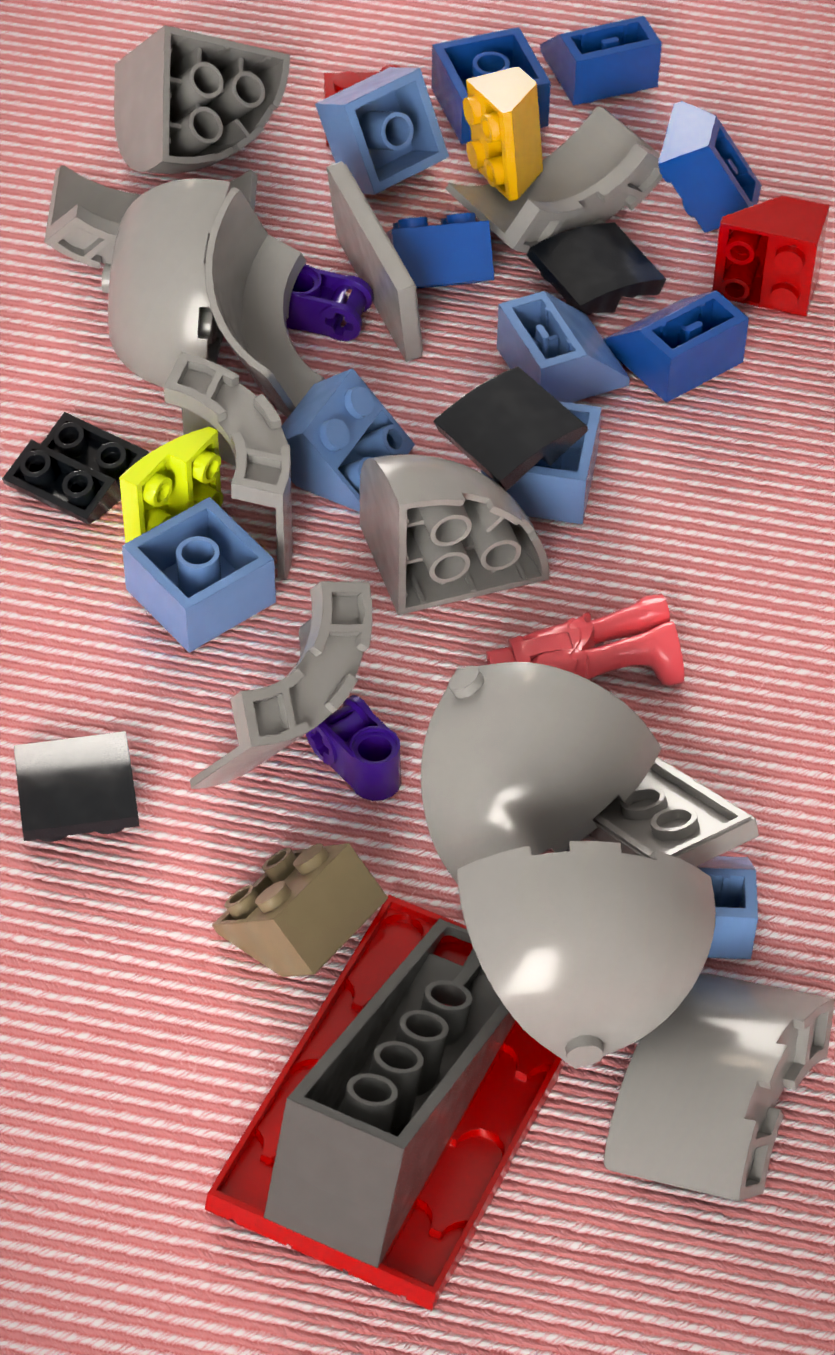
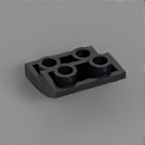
(595, 267)
(510, 426)
(74, 468)
(75, 786)

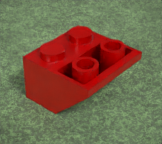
(772, 254)

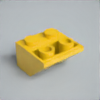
(504, 130)

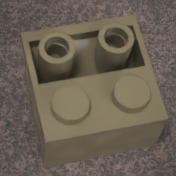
(301, 908)

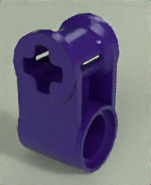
(320, 303)
(359, 749)

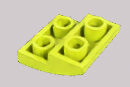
(171, 481)

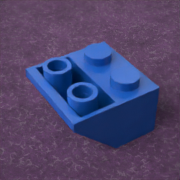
(605, 60)
(705, 166)
(444, 253)
(683, 344)

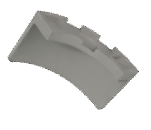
(579, 186)
(88, 215)
(250, 295)
(247, 438)
(313, 690)
(708, 1085)

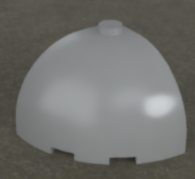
(193, 99)
(159, 278)
(444, 532)
(526, 760)
(588, 941)

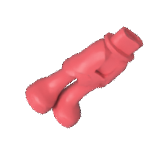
(572, 644)

